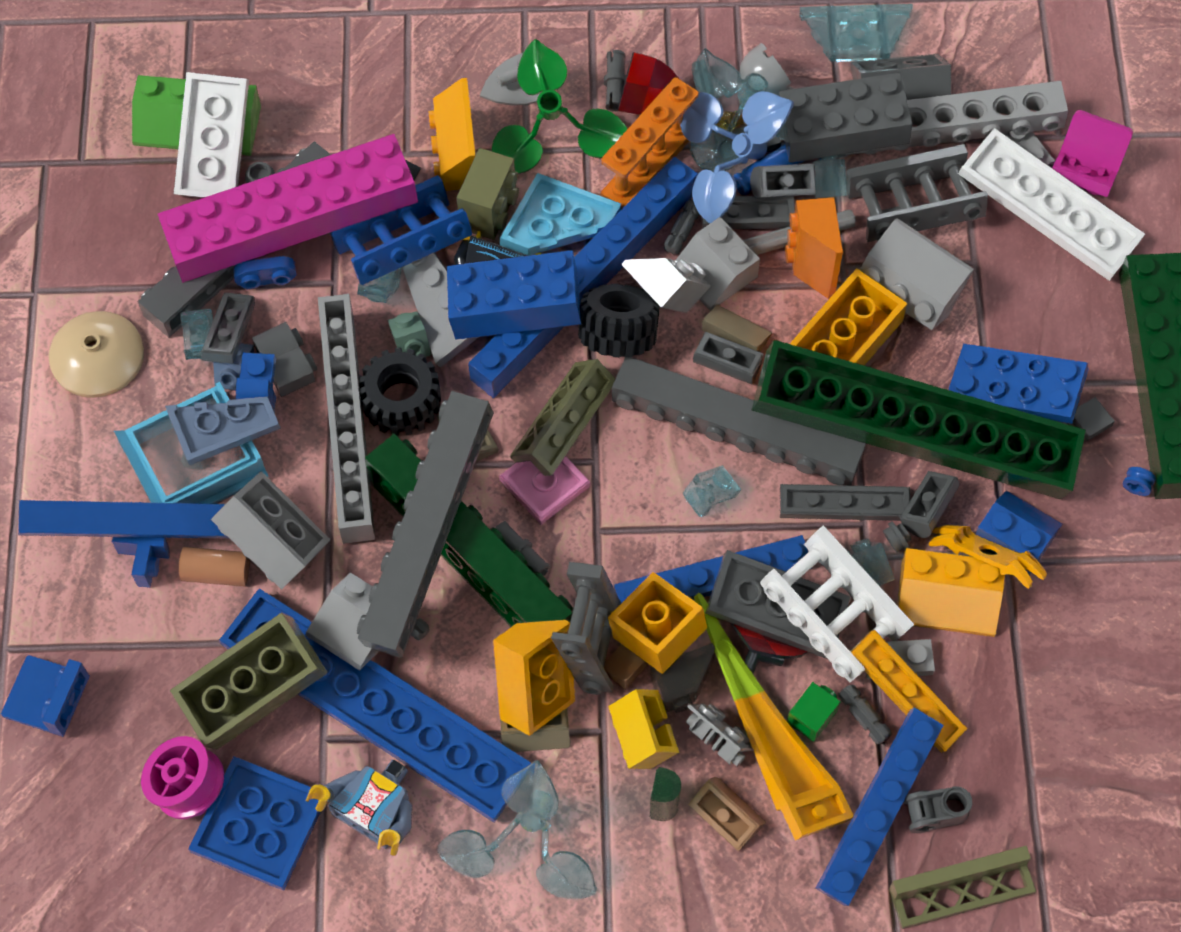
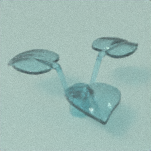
(719, 78)
(535, 801)

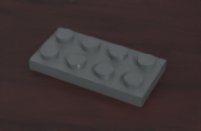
(742, 601)

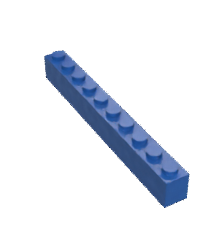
(595, 266)

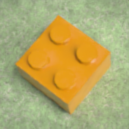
(657, 622)

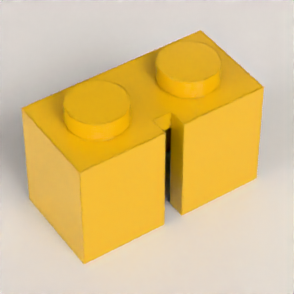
(634, 723)

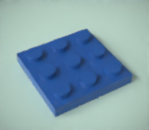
(257, 824)

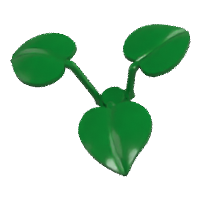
(543, 73)

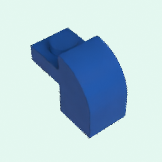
(257, 377)
(147, 554)

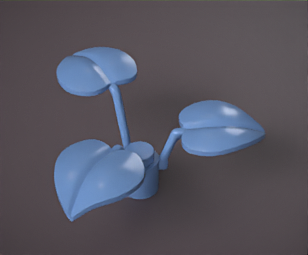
(764, 118)

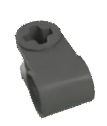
(935, 810)

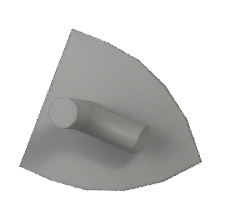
(503, 85)

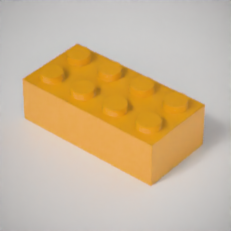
(853, 320)

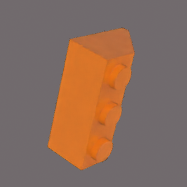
(815, 244)

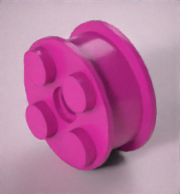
(182, 777)

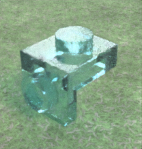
(381, 288)
(195, 330)
(710, 489)

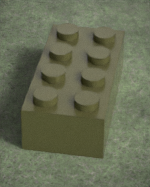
(248, 681)

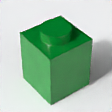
(814, 711)

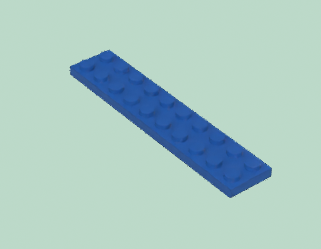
(398, 718)

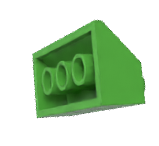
(159, 108)

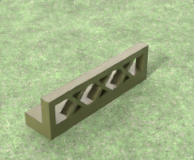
(564, 416)
(959, 874)

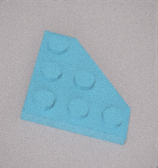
(556, 216)

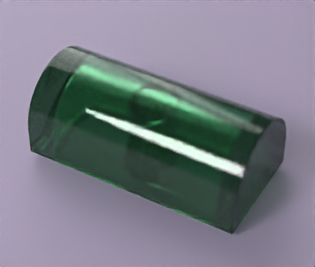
(665, 795)

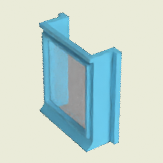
(164, 470)

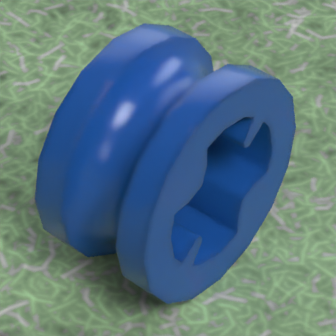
(1139, 481)

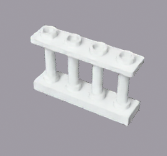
(855, 580)

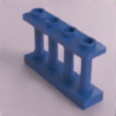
(409, 247)

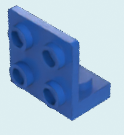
(46, 694)

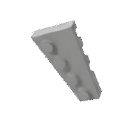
(429, 291)

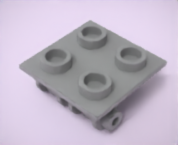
(710, 717)

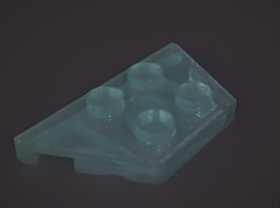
(857, 30)

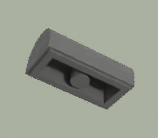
(783, 180)
(728, 358)
(929, 503)

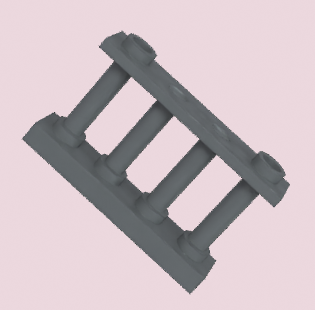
(914, 170)
(589, 630)

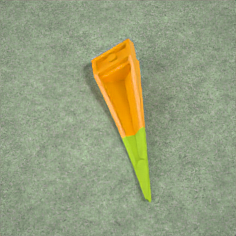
(792, 773)

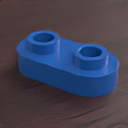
(264, 271)

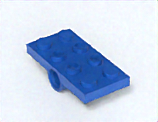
(1021, 381)

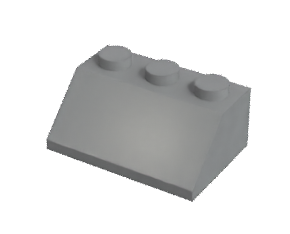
(917, 273)
(270, 530)

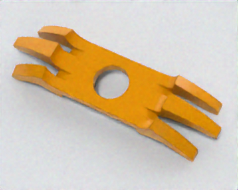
(1010, 562)

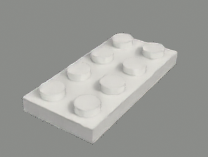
(210, 134)

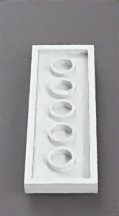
(1051, 204)

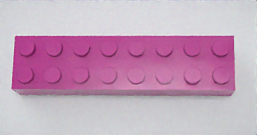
(288, 207)

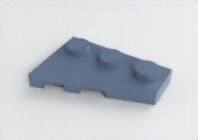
(215, 428)

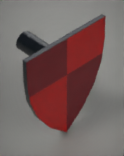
(643, 83)
(765, 649)

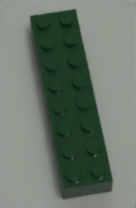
(1154, 328)
(471, 546)

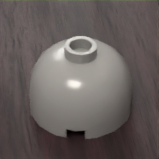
(768, 67)

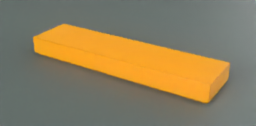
(906, 687)

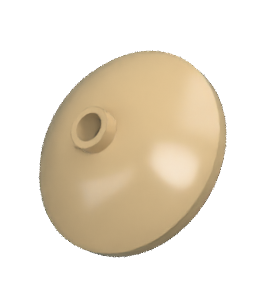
(99, 368)

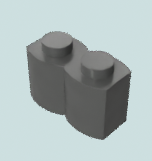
(292, 367)

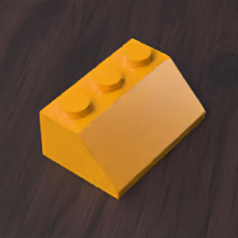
(454, 134)
(950, 592)
(532, 675)

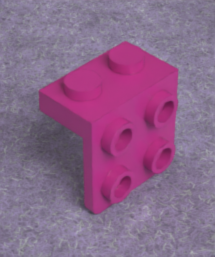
(1093, 152)

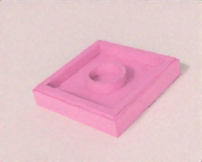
(544, 494)

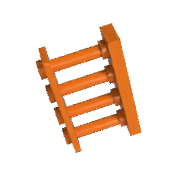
(648, 143)

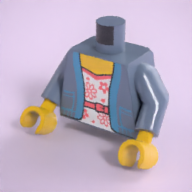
(370, 803)

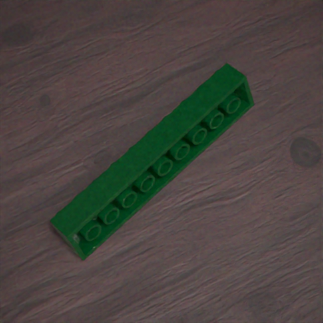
(918, 420)

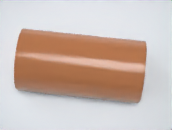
(213, 566)

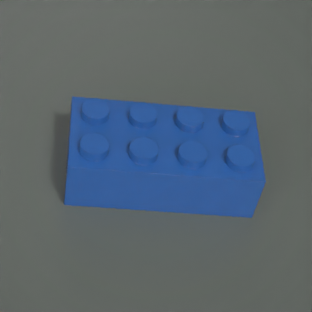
(513, 295)

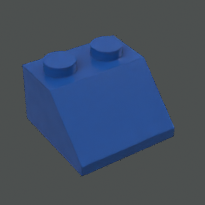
(1018, 526)

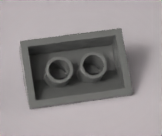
(921, 74)

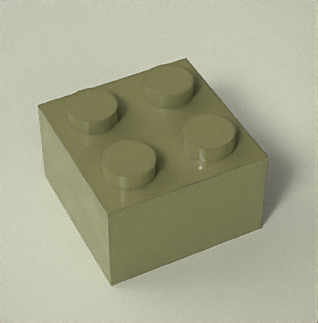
(489, 192)

